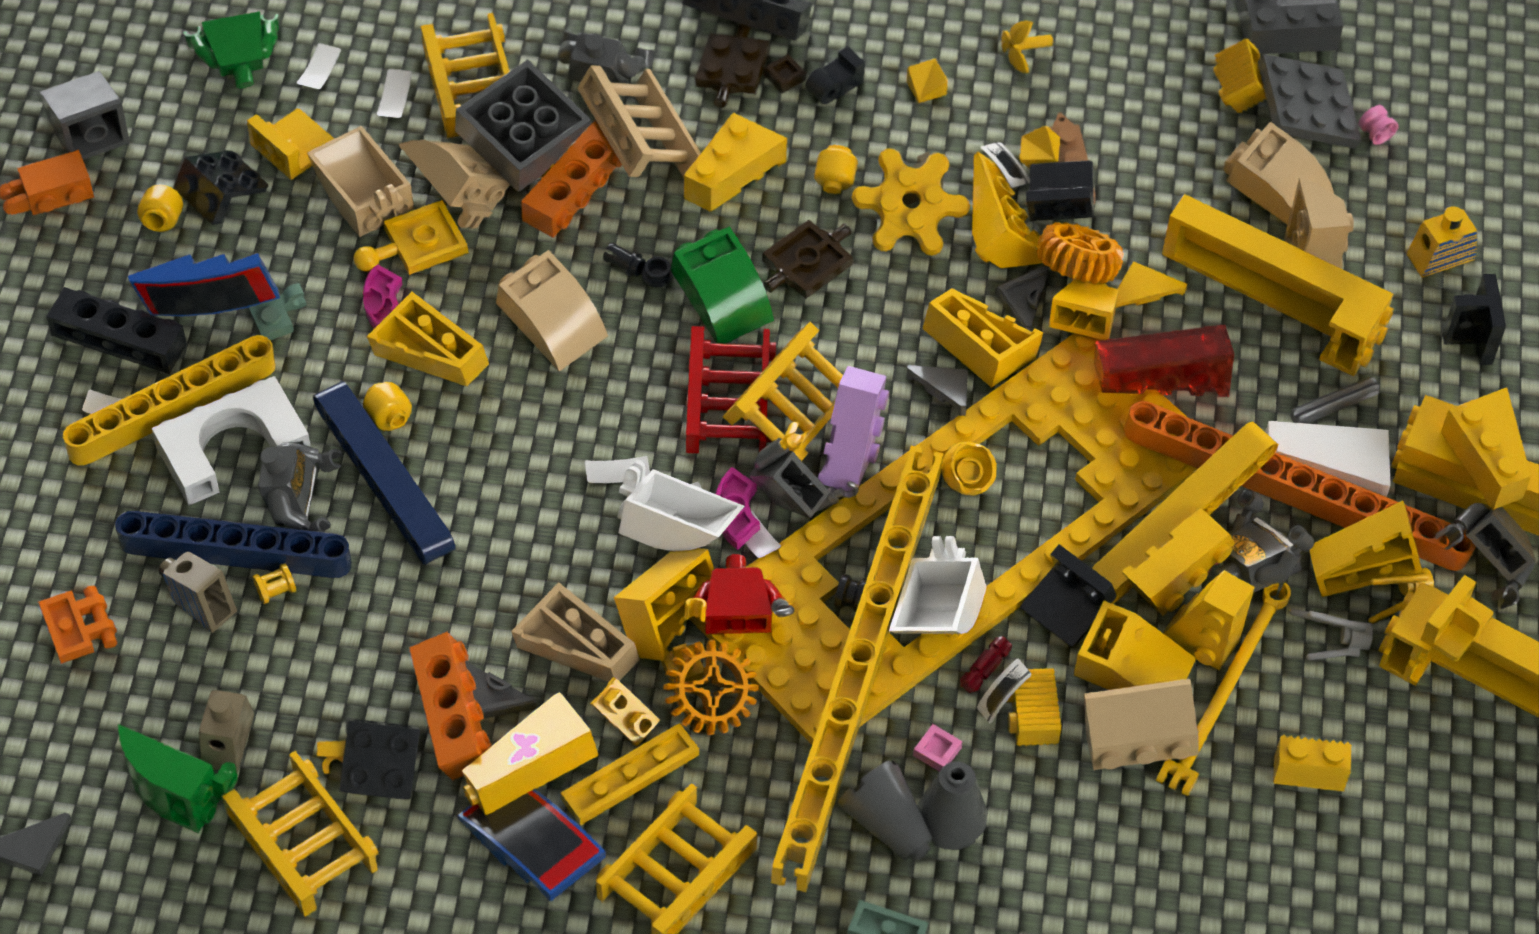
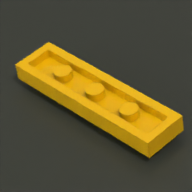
(629, 774)

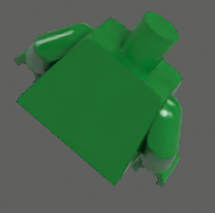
(235, 44)

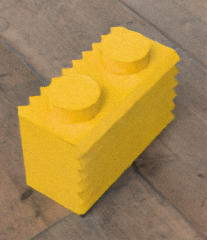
(1240, 76)
(1036, 710)
(1312, 763)

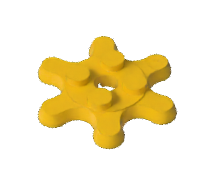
(900, 220)

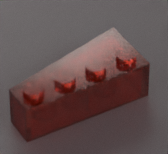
(1167, 361)

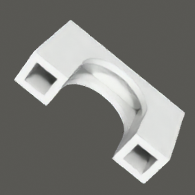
(184, 438)

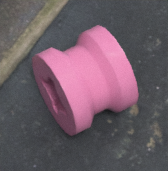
(1378, 124)

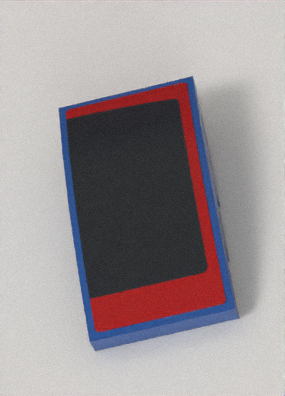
(205, 286)
(536, 841)

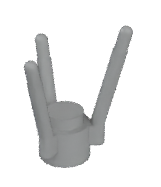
(1353, 634)

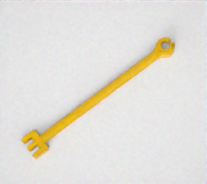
(1181, 769)

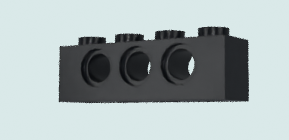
(777, 17)
(117, 330)

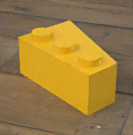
(731, 160)
(980, 338)
(428, 342)
(1489, 446)
(1365, 551)
(1180, 562)
(655, 602)
(1212, 620)

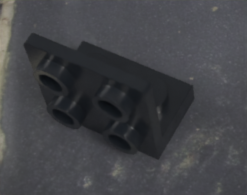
(1061, 191)
(1068, 597)
(379, 758)

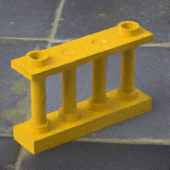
(441, 68)
(766, 388)
(283, 863)
(688, 896)

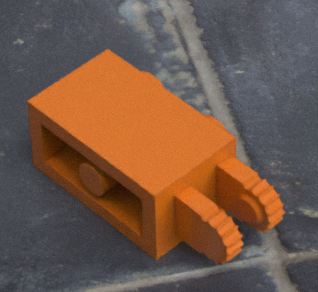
(48, 185)

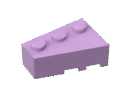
(854, 428)

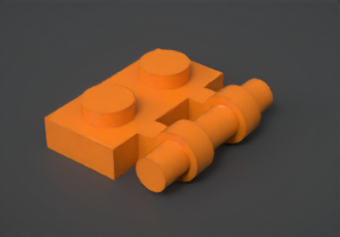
(67, 627)

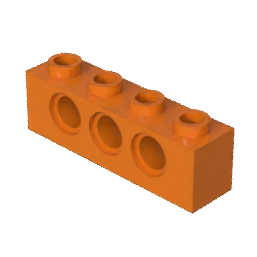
(570, 182)
(431, 662)

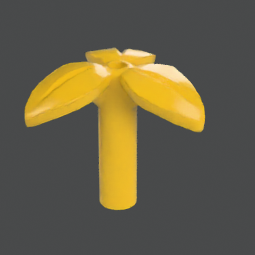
(1019, 40)

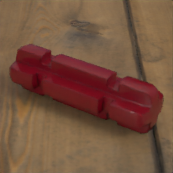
(985, 664)

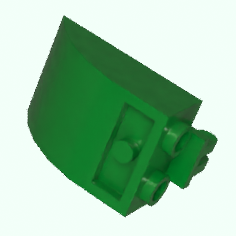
(722, 285)
(173, 781)

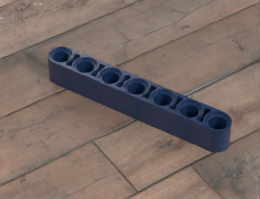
(384, 473)
(221, 534)

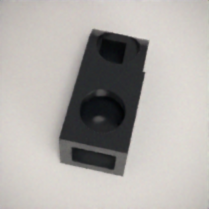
(837, 77)

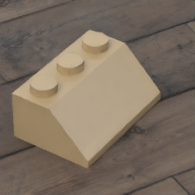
(1319, 223)
(1141, 724)

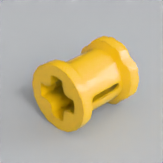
(274, 583)

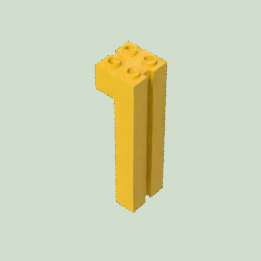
(1283, 279)
(1431, 467)
(1496, 660)

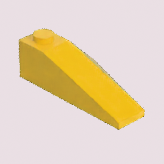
(998, 219)

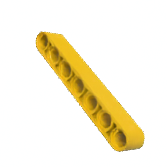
(218, 375)
(1204, 488)

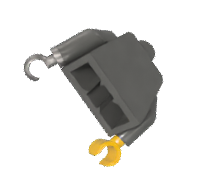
(790, 481)

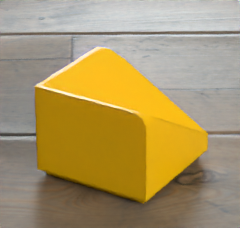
(927, 80)
(1039, 147)

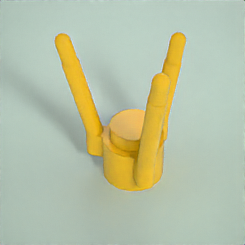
(1405, 583)

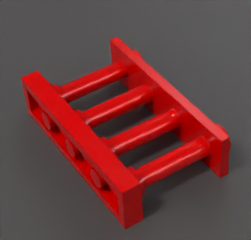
(702, 376)

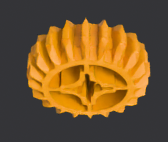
(1080, 252)
(711, 670)

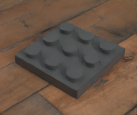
(1309, 101)

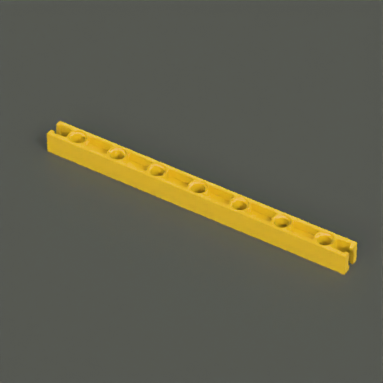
(855, 679)

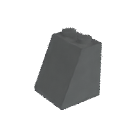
(86, 115)

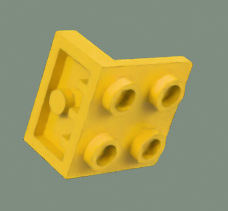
(287, 141)

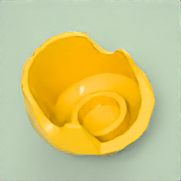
(969, 468)

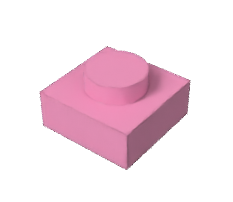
(937, 748)

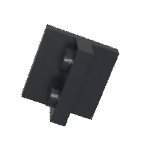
(1477, 320)

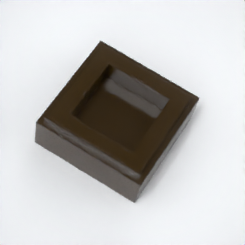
(785, 73)

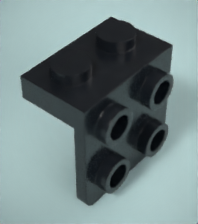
(214, 179)

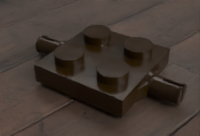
(732, 64)
(807, 258)

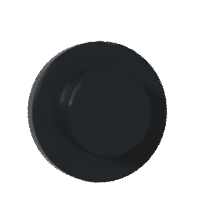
(657, 272)

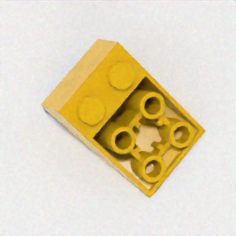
(1129, 652)

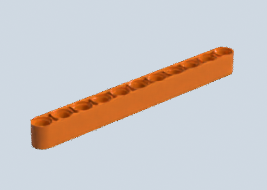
(1284, 476)

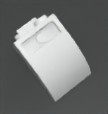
(670, 511)
(940, 592)

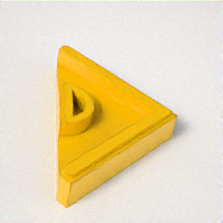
(1146, 285)

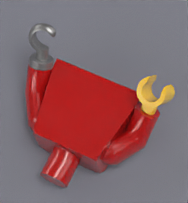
(737, 600)

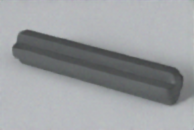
(1335, 401)

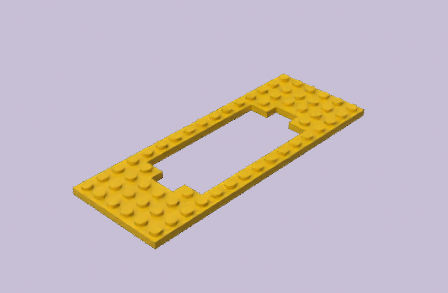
(1046, 397)

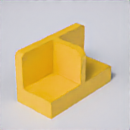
(1457, 621)

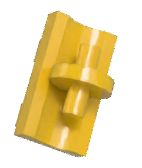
(625, 712)

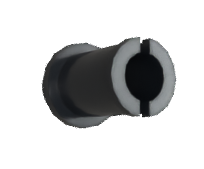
(626, 260)

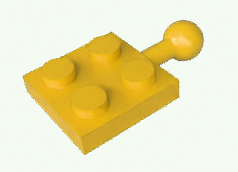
(419, 238)

